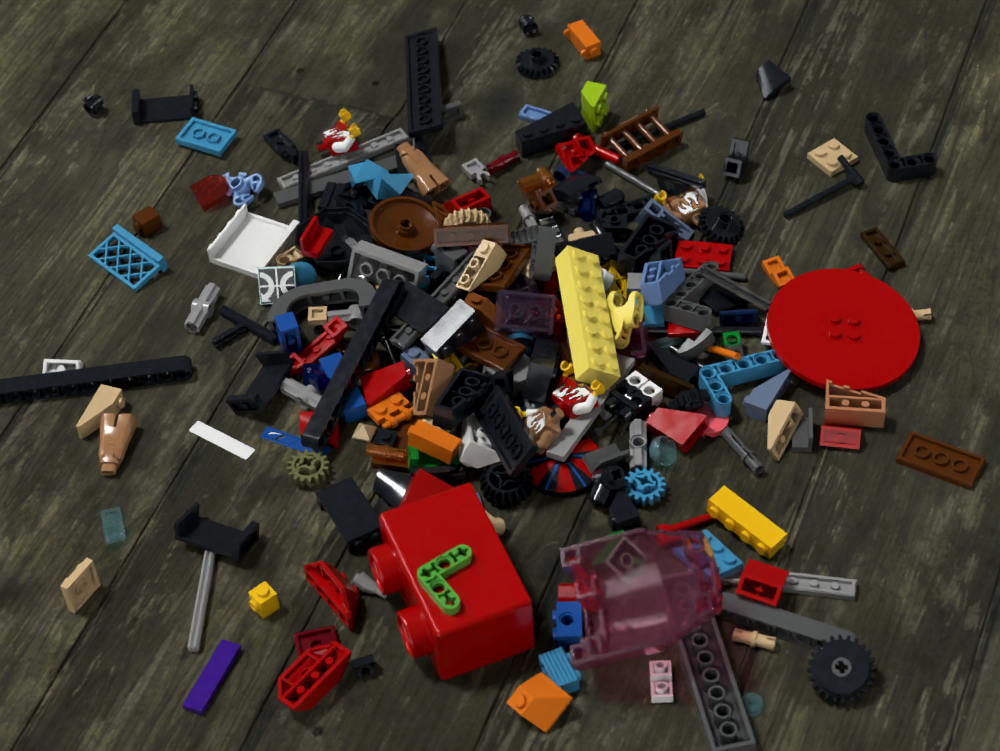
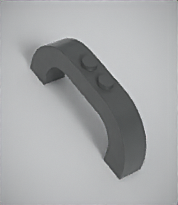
(322, 294)

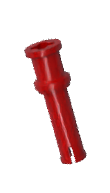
(604, 153)

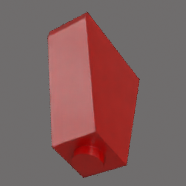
(385, 382)
(678, 426)
(423, 486)

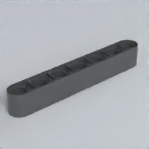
(778, 622)

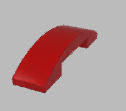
(321, 346)

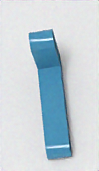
(734, 372)

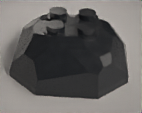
(348, 230)

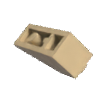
(106, 400)
(781, 425)

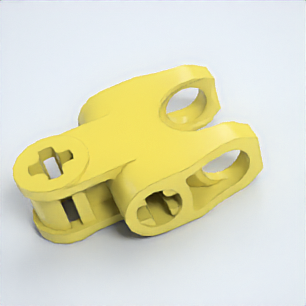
(624, 317)

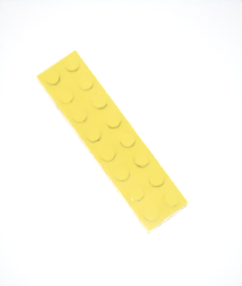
(587, 317)

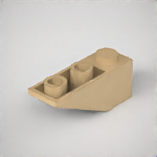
(483, 264)

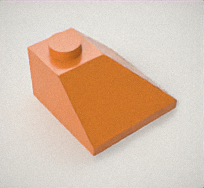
(540, 701)

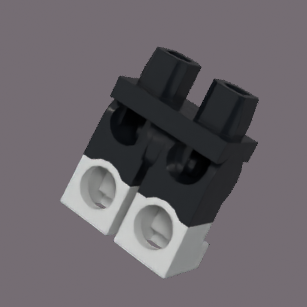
(633, 398)

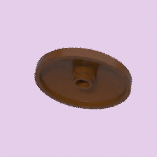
(404, 225)

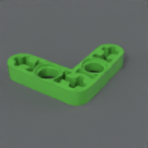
(437, 579)

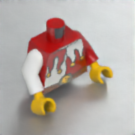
(341, 138)
(574, 396)

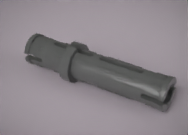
(747, 456)

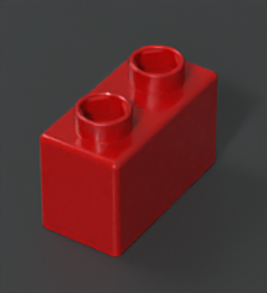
(494, 604)

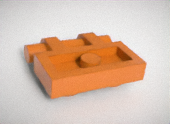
(387, 410)

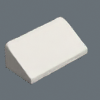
(56, 365)

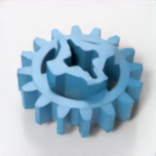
(645, 486)

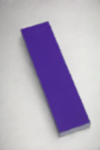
(211, 677)

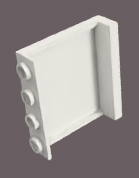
(251, 242)

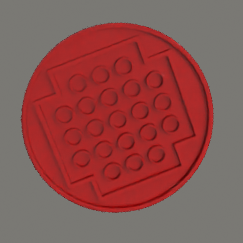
(843, 330)

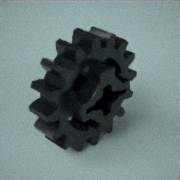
(689, 400)

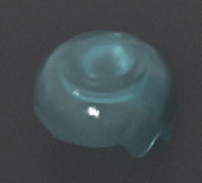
(663, 451)

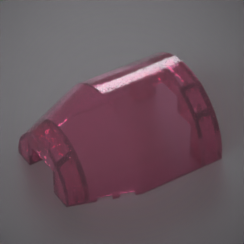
(640, 592)

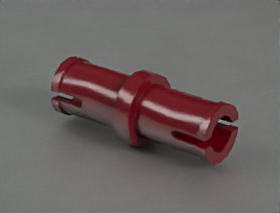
(502, 162)

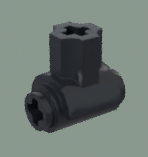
(605, 484)

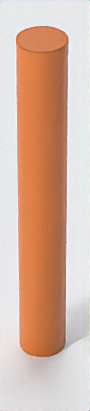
(724, 352)

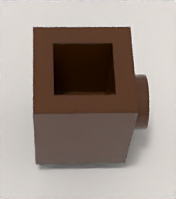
(146, 221)

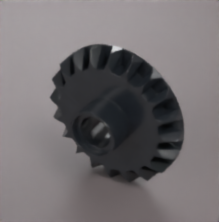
(537, 62)
(721, 225)

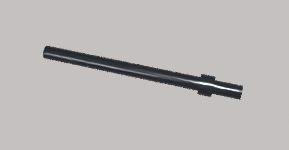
(670, 125)

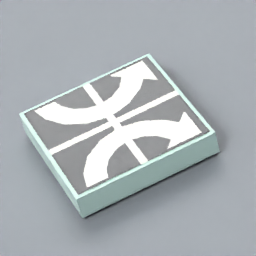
(275, 282)

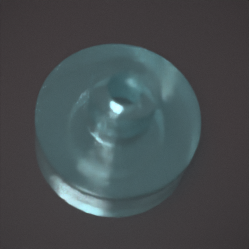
(752, 703)

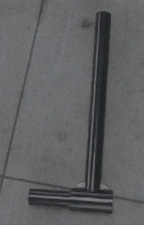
(852, 177)

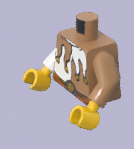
(686, 205)
(543, 425)

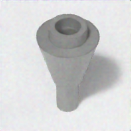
(367, 584)

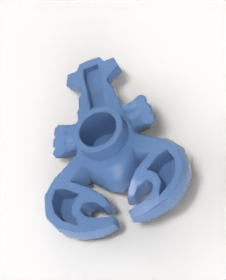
(241, 189)

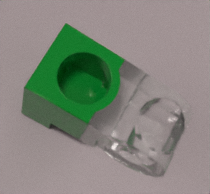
(733, 345)

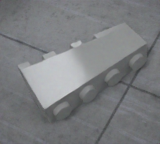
(376, 263)

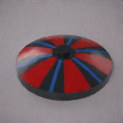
(563, 478)

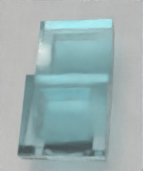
(113, 525)

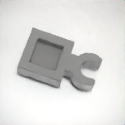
(475, 169)

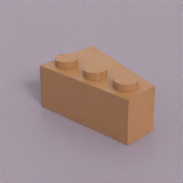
(431, 381)

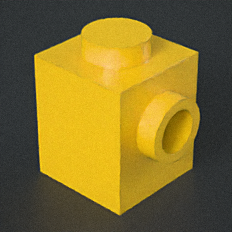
(263, 600)

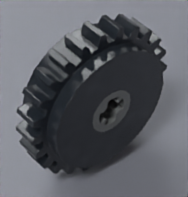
(829, 678)

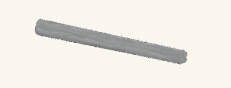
(201, 601)

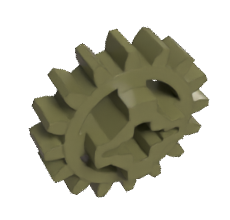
(308, 467)

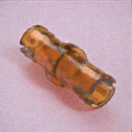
(386, 452)

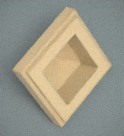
(364, 432)

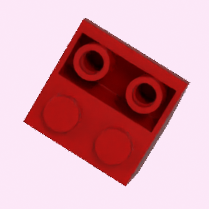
(473, 199)
(762, 583)

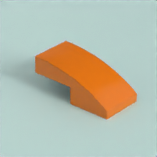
(777, 271)

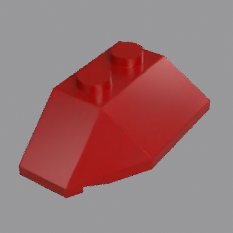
(334, 590)
(312, 676)

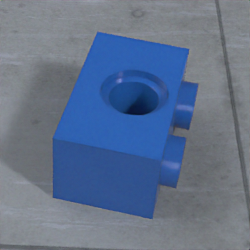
(288, 333)
(569, 623)

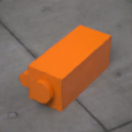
(583, 39)
(434, 441)

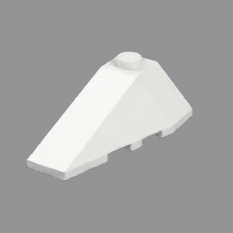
(476, 447)

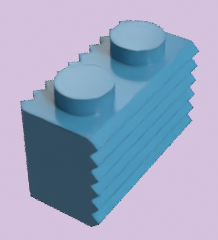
(558, 668)

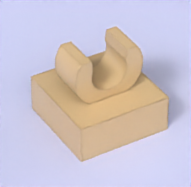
(317, 316)

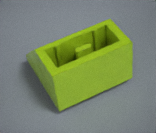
(594, 104)

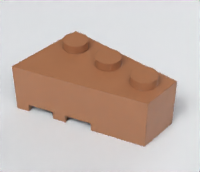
(853, 407)

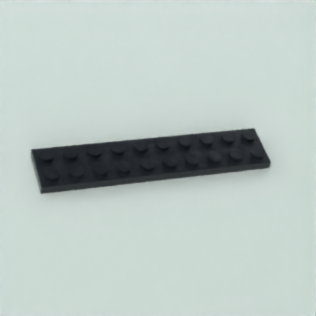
(423, 83)

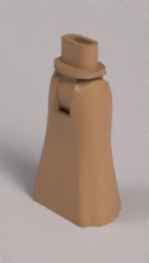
(427, 176)
(114, 440)

